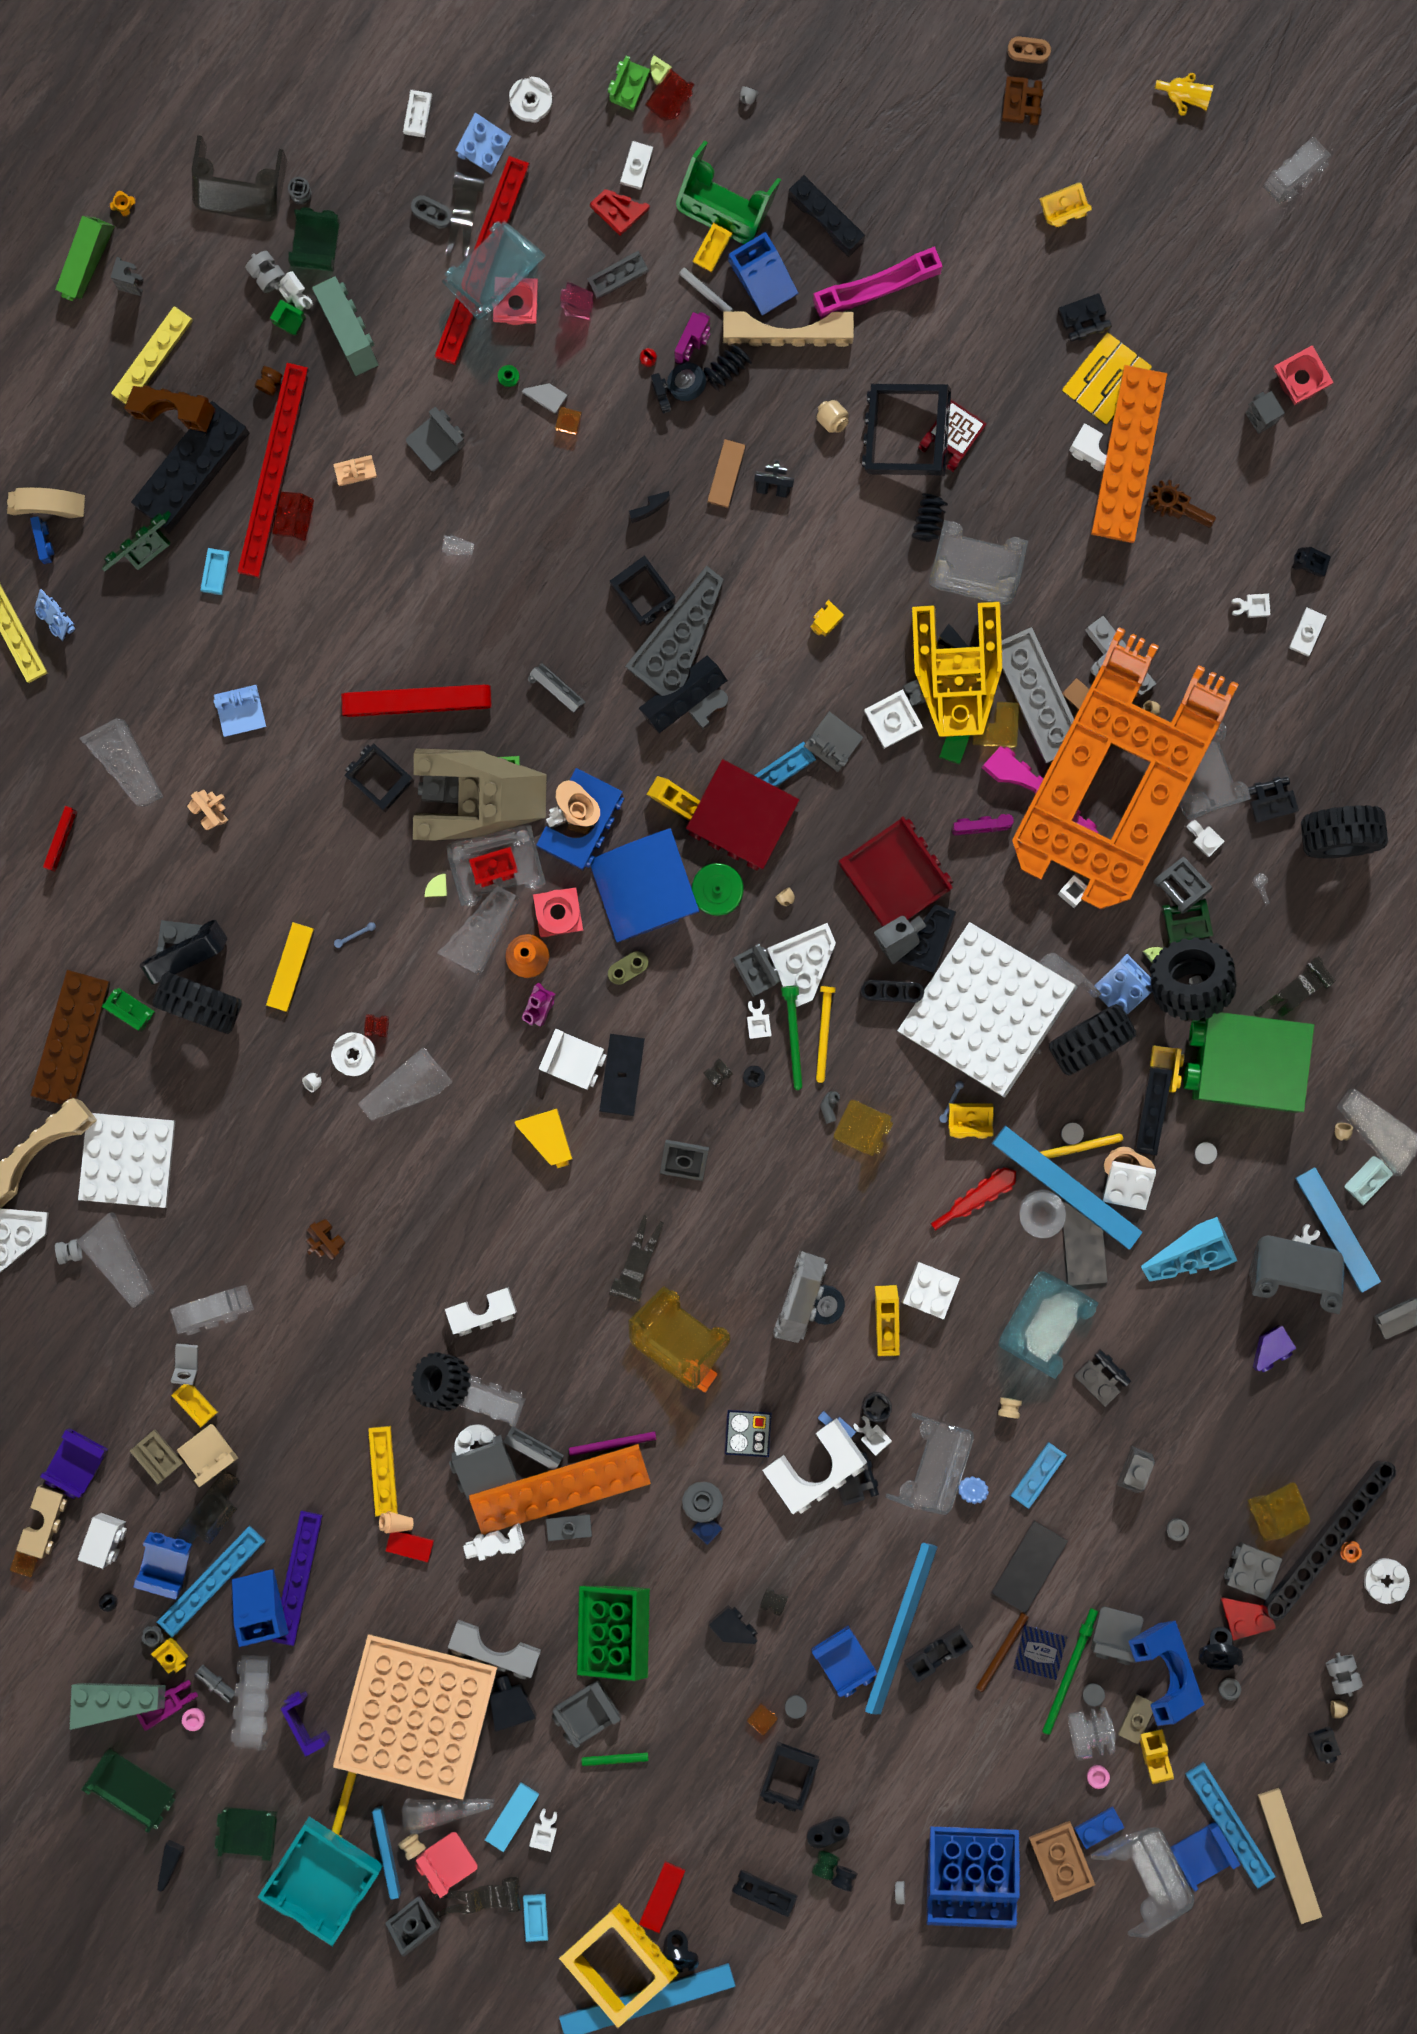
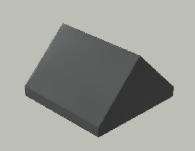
(684, 1160)
(412, 1925)

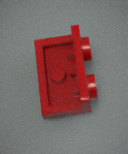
(493, 866)

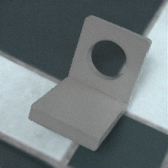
(185, 1363)

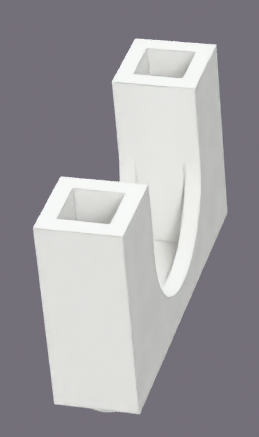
(845, 1461)

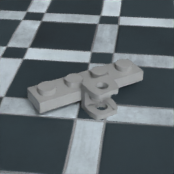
(1102, 635)

